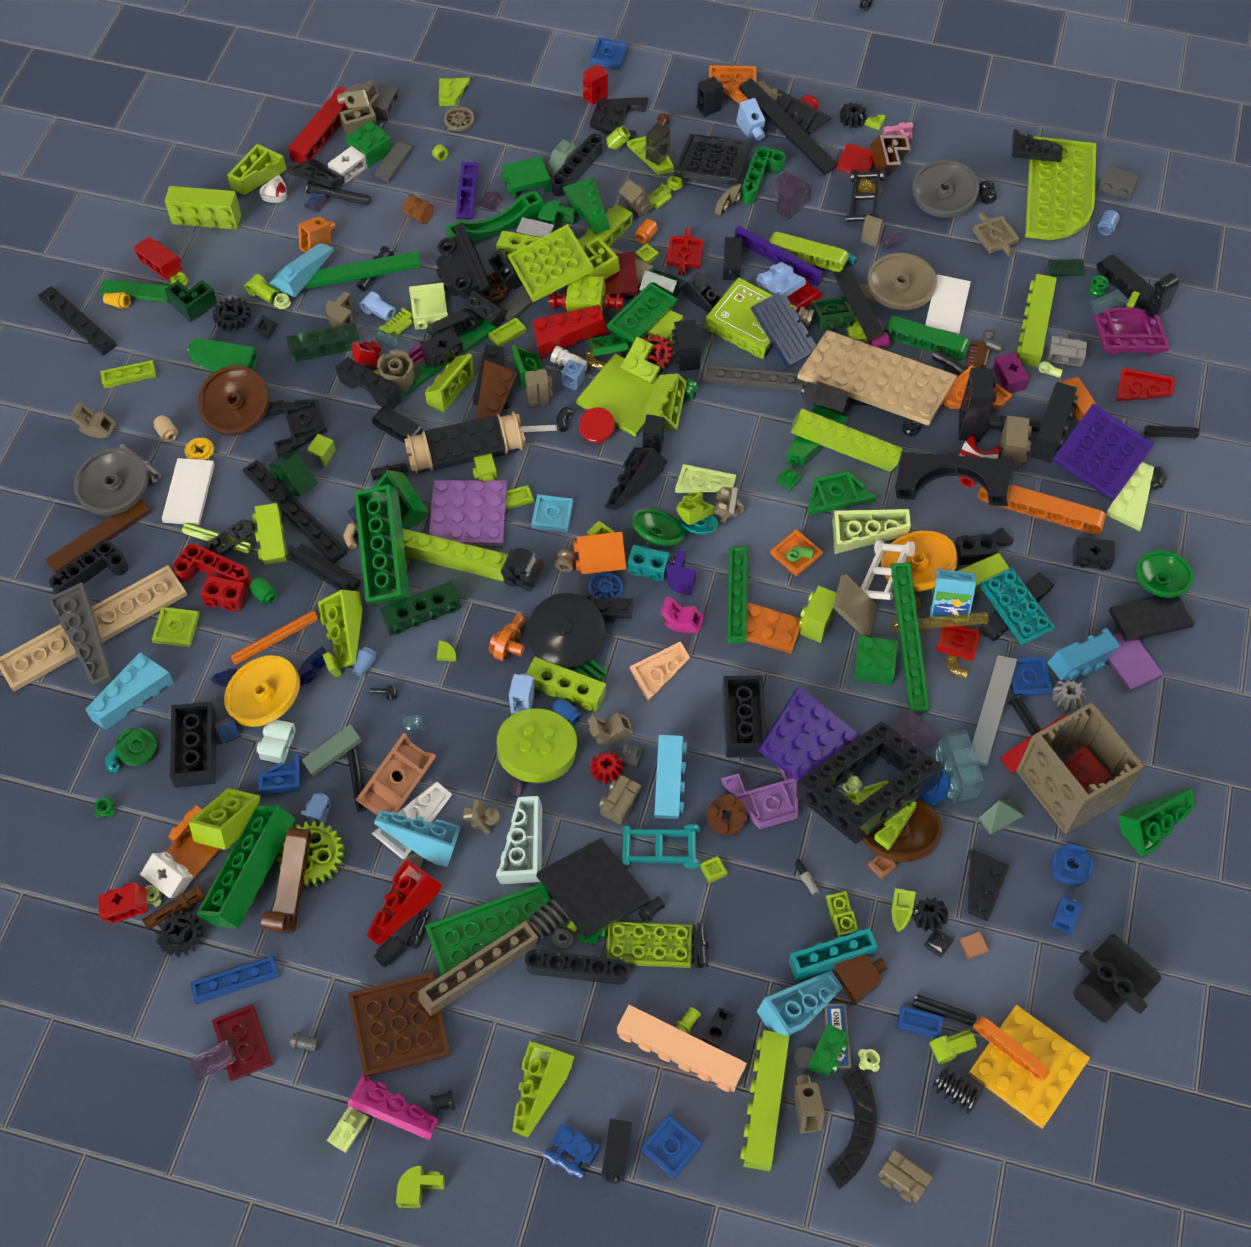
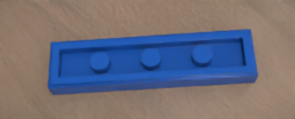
(234, 979)

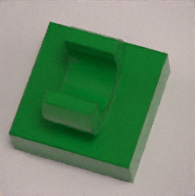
(789, 478)

